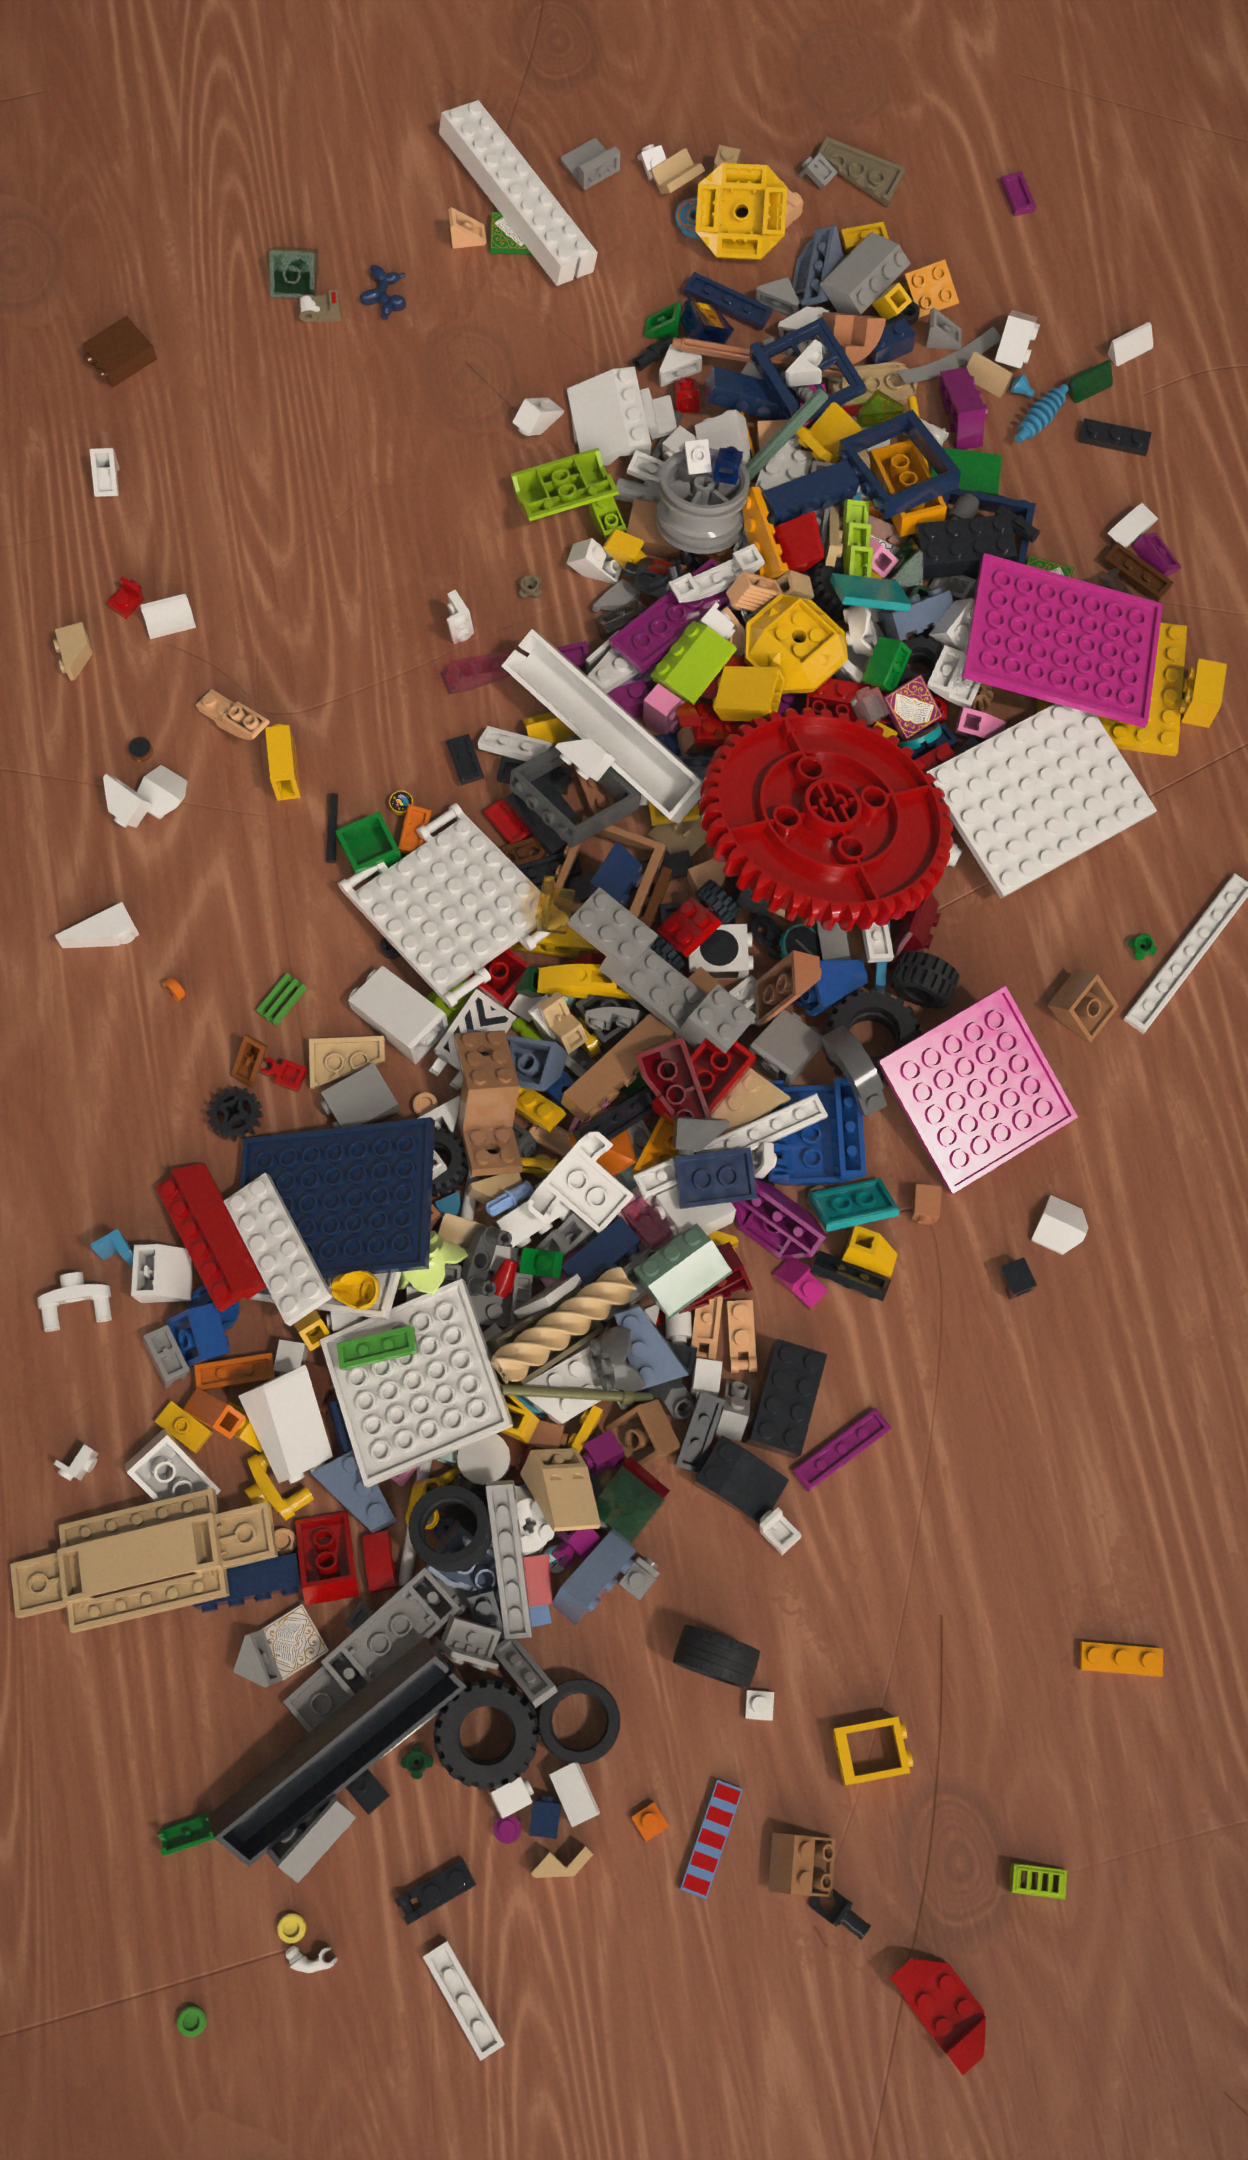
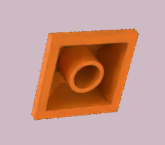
(619, 1156)

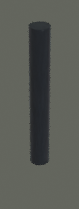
(331, 828)

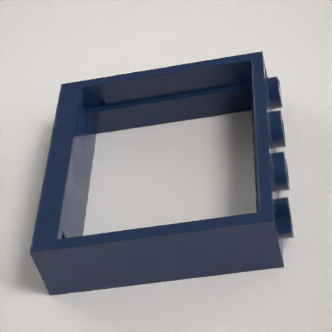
(909, 423)
(991, 504)

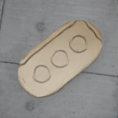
(880, 377)

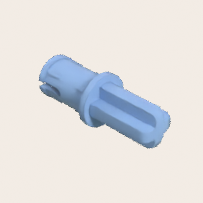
(509, 1199)

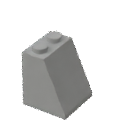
(786, 1047)

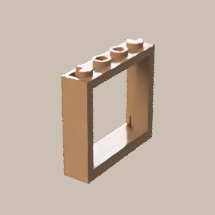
(623, 836)

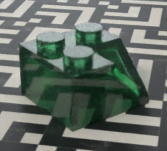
(627, 1506)

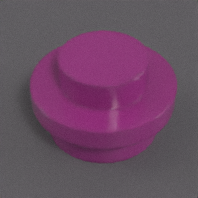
(507, 1829)

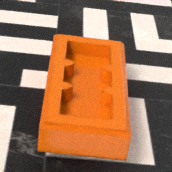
(414, 818)

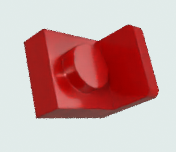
(126, 598)

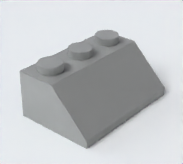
(311, 1839)

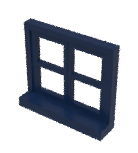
(761, 359)

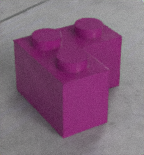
(631, 697)

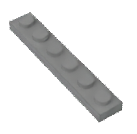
(509, 1559)

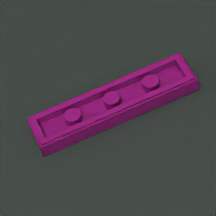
(841, 1450)

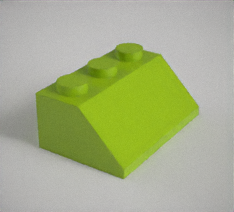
(693, 662)

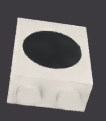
(724, 953)

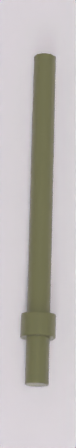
(622, 1396)

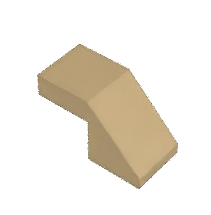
(562, 1023)
(553, 1867)

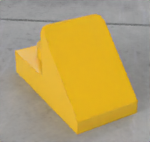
(624, 548)

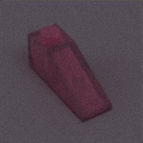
(474, 671)

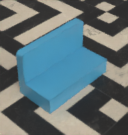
(112, 1244)

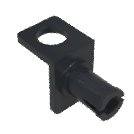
(842, 1914)

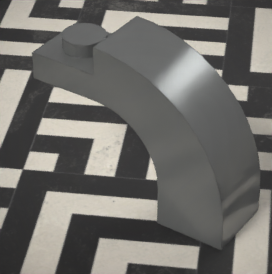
(858, 1068)

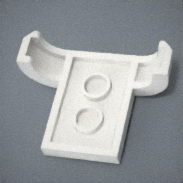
(582, 1185)

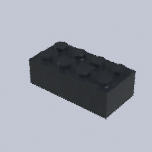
(958, 544)
(786, 1398)

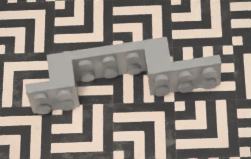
(653, 980)
(387, 1635)

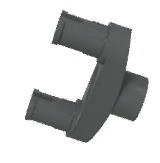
(482, 1250)

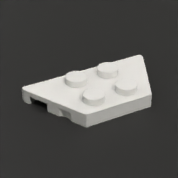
(570, 1373)

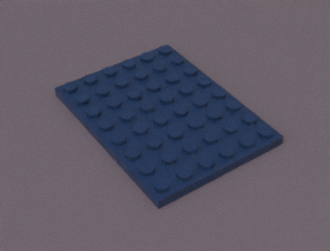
(354, 1192)

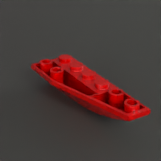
(836, 697)

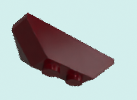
(915, 929)

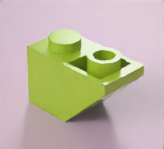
(606, 516)

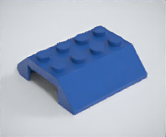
(828, 1149)

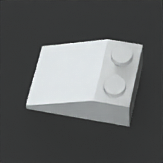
(167, 1469)

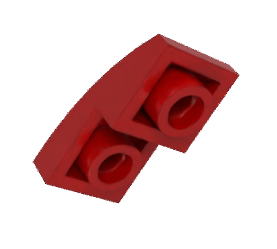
(379, 1561)

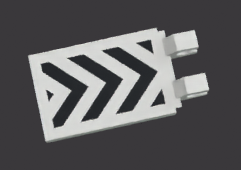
(477, 1014)

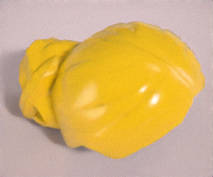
(356, 1289)

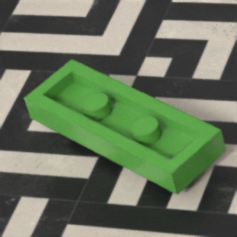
(377, 1348)

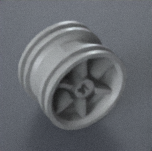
(696, 510)

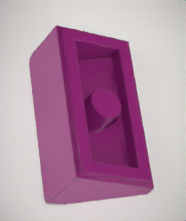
(1156, 554)

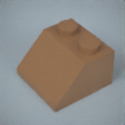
(1083, 1004)
(645, 1433)

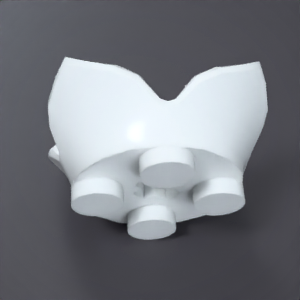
(862, 631)
(537, 1528)

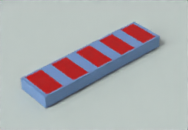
(711, 1839)

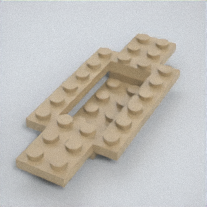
(140, 1548)

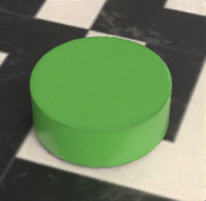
(192, 2021)

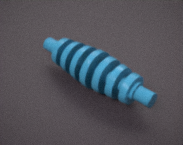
(1041, 413)

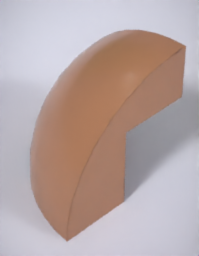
(855, 333)

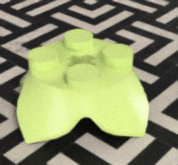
(440, 1253)

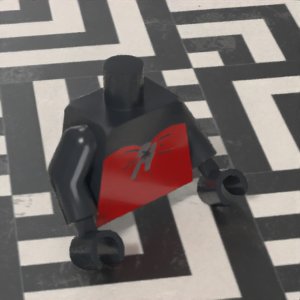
(653, 574)

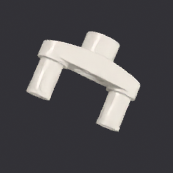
(74, 1290)

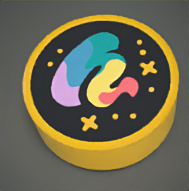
(399, 802)

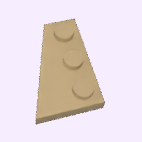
(341, 1057)
(749, 1101)

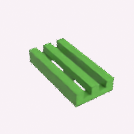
(274, 994)

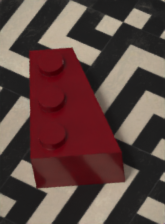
(734, 1282)

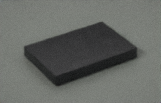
(543, 833)

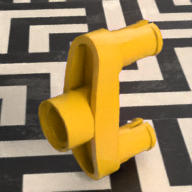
(265, 1491)

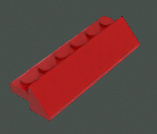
(210, 1235)

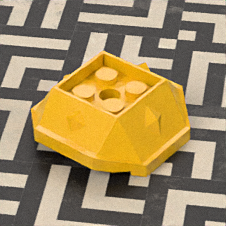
(738, 187)
(803, 664)

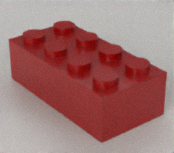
(716, 1074)

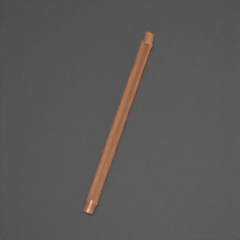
(739, 354)

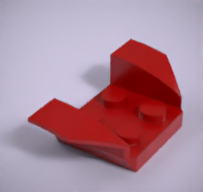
(706, 724)
(944, 2009)

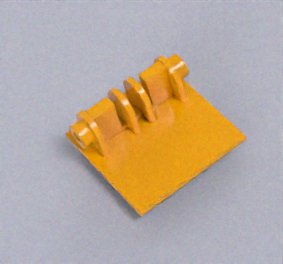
(931, 287)

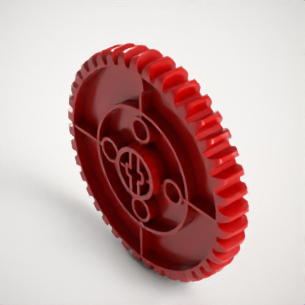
(825, 819)

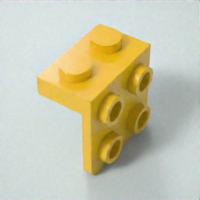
(827, 432)

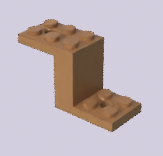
(488, 1103)

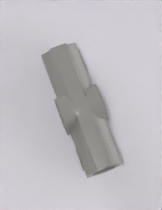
(632, 490)

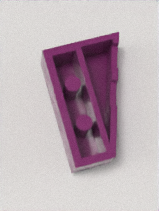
(965, 407)

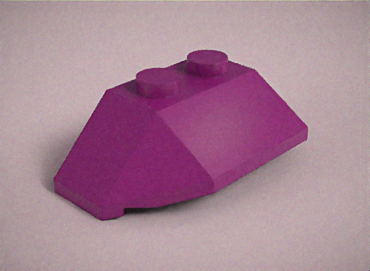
(779, 1223)

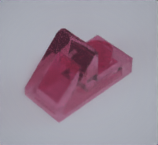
(646, 1222)

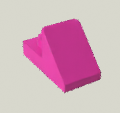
(800, 1282)

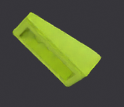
(1015, 1881)

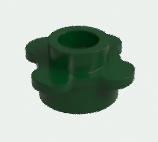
(417, 1770)

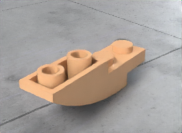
(232, 716)

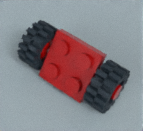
(694, 923)

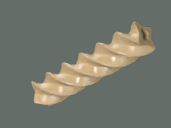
(555, 1329)

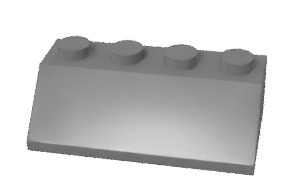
(864, 274)

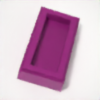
(1017, 194)

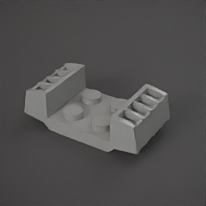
(495, 1308)

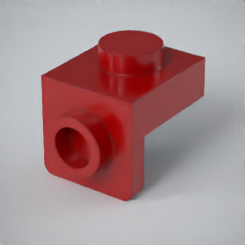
(686, 395)

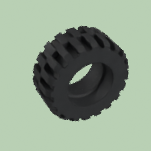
(877, 1008)
(522, 1746)

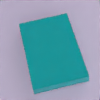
(870, 592)
(853, 1204)

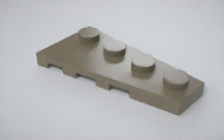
(864, 170)

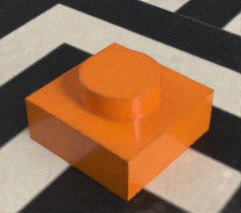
(650, 1821)

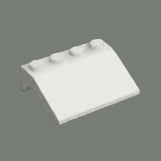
(610, 415)

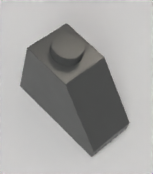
(696, 1132)

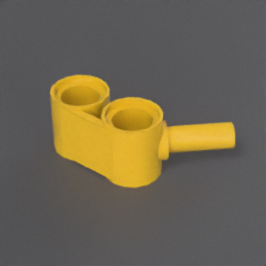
(419, 1490)

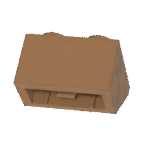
(802, 1865)

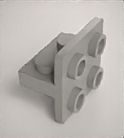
(469, 1642)

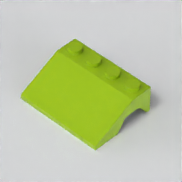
(562, 484)

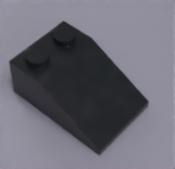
(741, 1480)

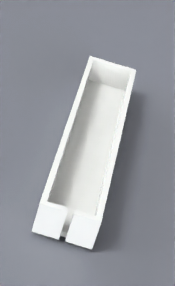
(517, 192)
(596, 716)

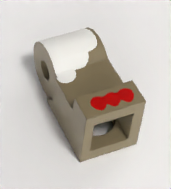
(320, 308)

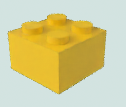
(1203, 693)

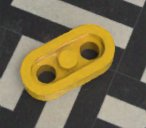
(591, 1046)

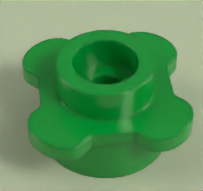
(1146, 940)

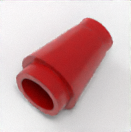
(505, 1277)

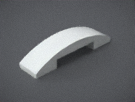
(717, 578)

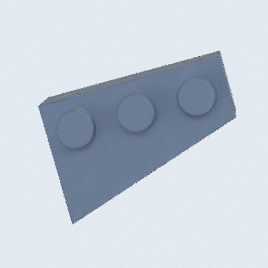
(923, 613)
(649, 1349)
(345, 1483)
(594, 1577)

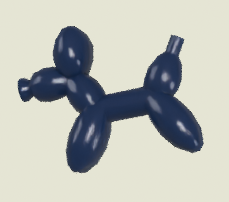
(374, 296)

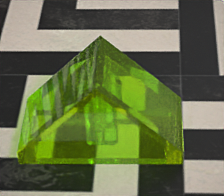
(878, 409)

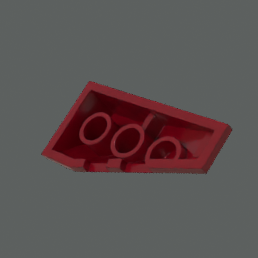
(672, 1078)

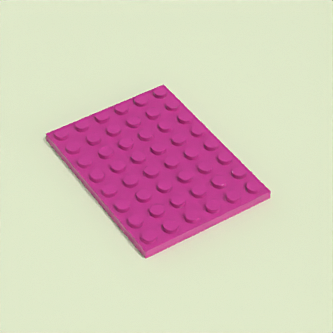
(1063, 640)

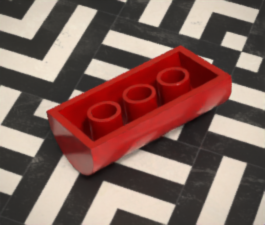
(505, 975)

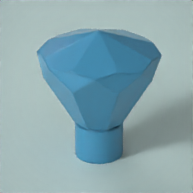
(1021, 386)

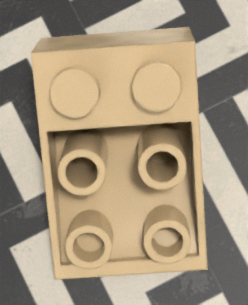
(561, 1488)

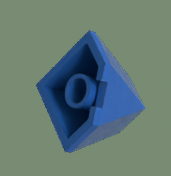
(836, 982)

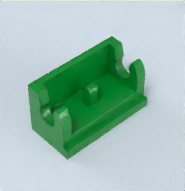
(886, 664)
(185, 1834)

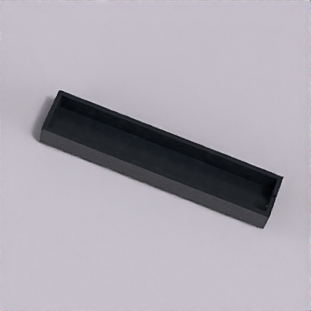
(336, 1752)

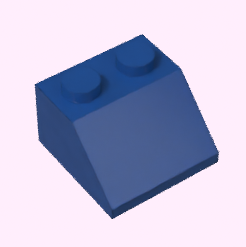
(199, 1334)

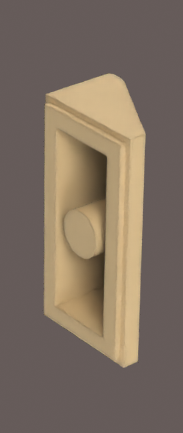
(989, 374)
(458, 1229)

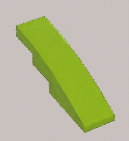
(856, 539)

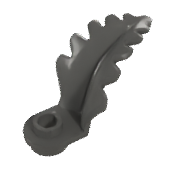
(673, 1394)

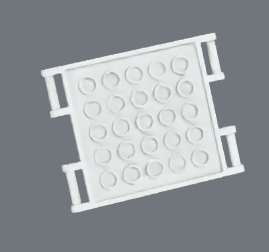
(450, 905)

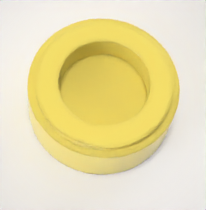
(292, 1928)

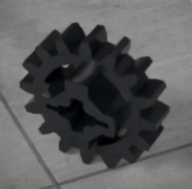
(238, 1103)

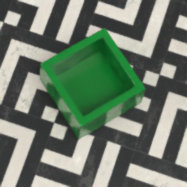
(365, 841)

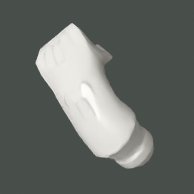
(301, 1963)

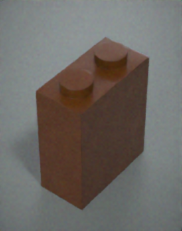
(118, 352)

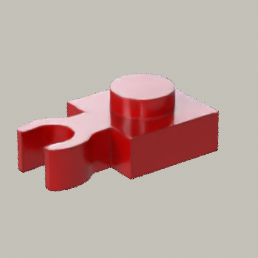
(287, 1074)

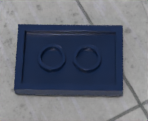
(715, 1178)

